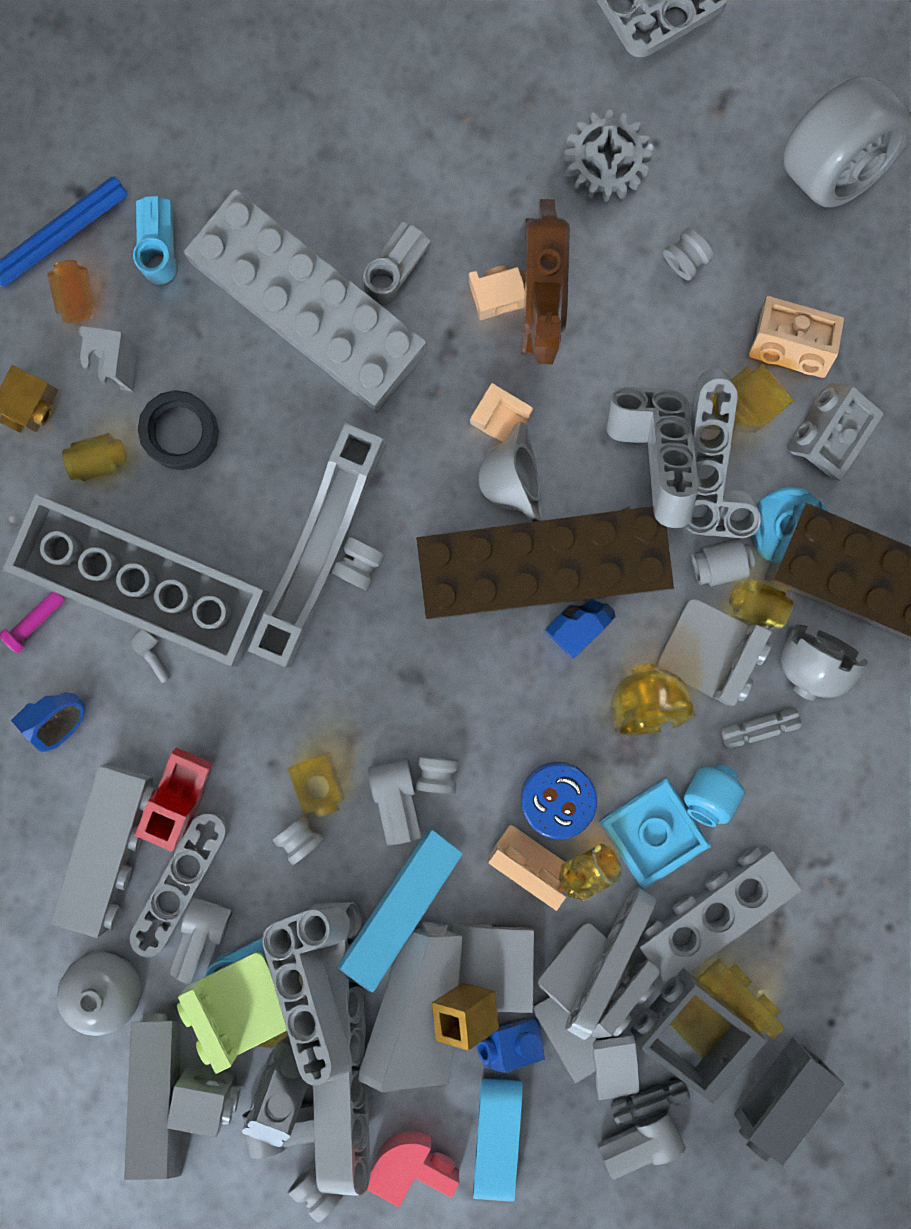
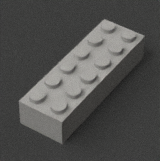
(306, 300)
(135, 581)

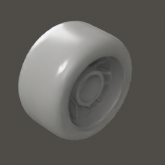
(847, 141)

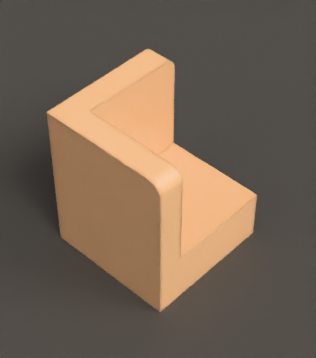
(499, 413)

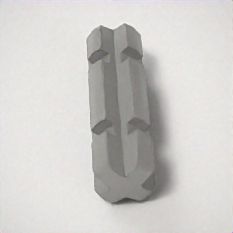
(761, 728)

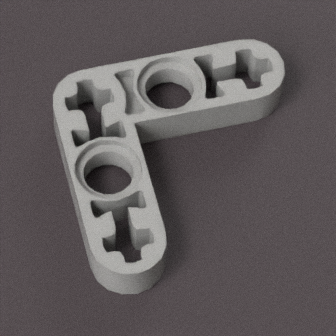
(643, 18)

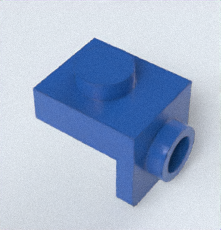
(512, 1046)

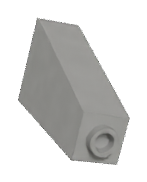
(403, 1039)
(153, 1071)

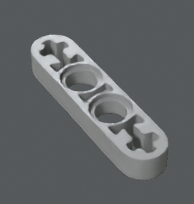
(174, 881)
(610, 963)

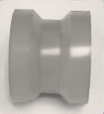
(688, 254)
(437, 774)
(298, 840)

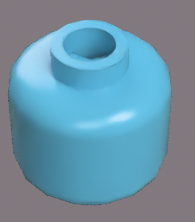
(714, 795)

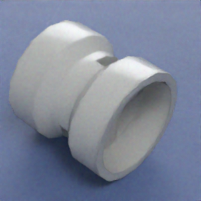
(358, 563)
(306, 1189)

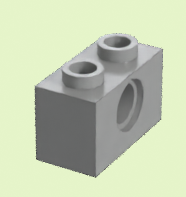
(203, 1101)

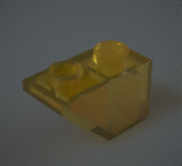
(758, 400)

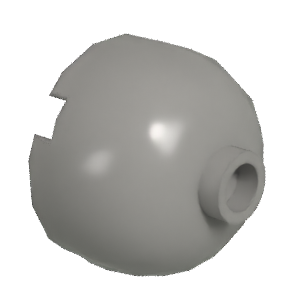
(820, 664)
(99, 993)

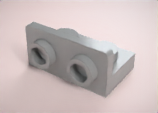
(835, 429)

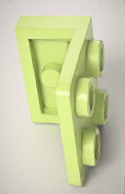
(232, 1010)

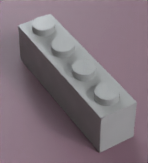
(102, 851)

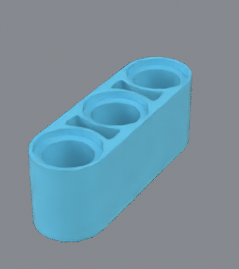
(497, 1139)

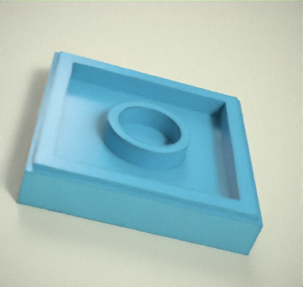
(654, 833)

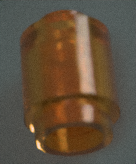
(71, 291)

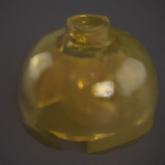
(650, 700)

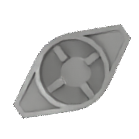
(511, 475)

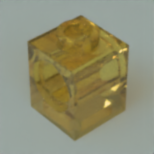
(317, 766)

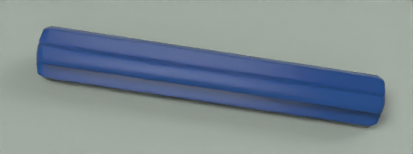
(60, 229)

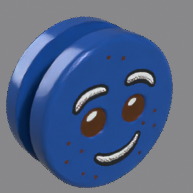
(558, 800)

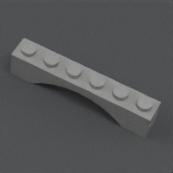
(318, 547)

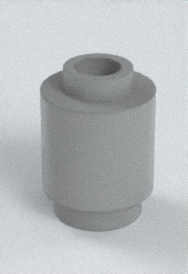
(723, 562)

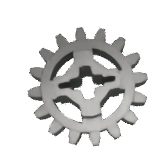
(622, 152)

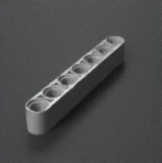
(342, 1104)

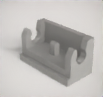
(115, 353)

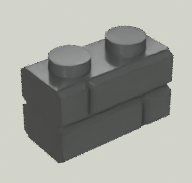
(276, 1098)

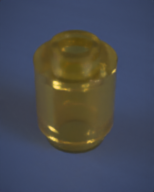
(94, 457)
(760, 604)

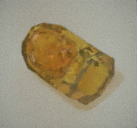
(590, 872)

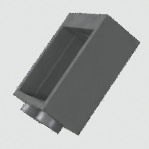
(725, 1058)
(787, 1102)

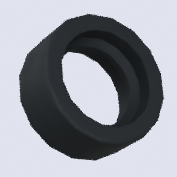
(161, 404)

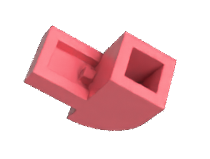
(407, 1158)

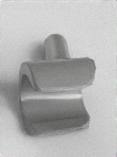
(142, 643)

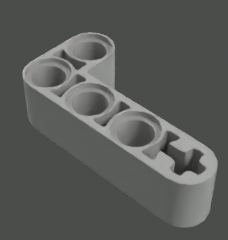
(663, 423)
(716, 453)
(332, 1057)

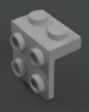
(714, 652)
(571, 967)

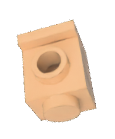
(498, 291)

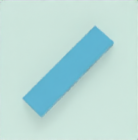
(399, 910)

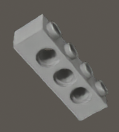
(740, 914)

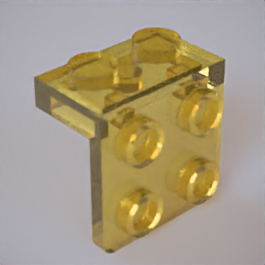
(704, 1026)

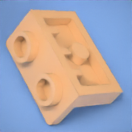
(797, 337)
(529, 865)

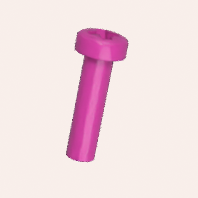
(31, 622)

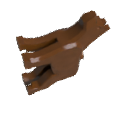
(545, 283)

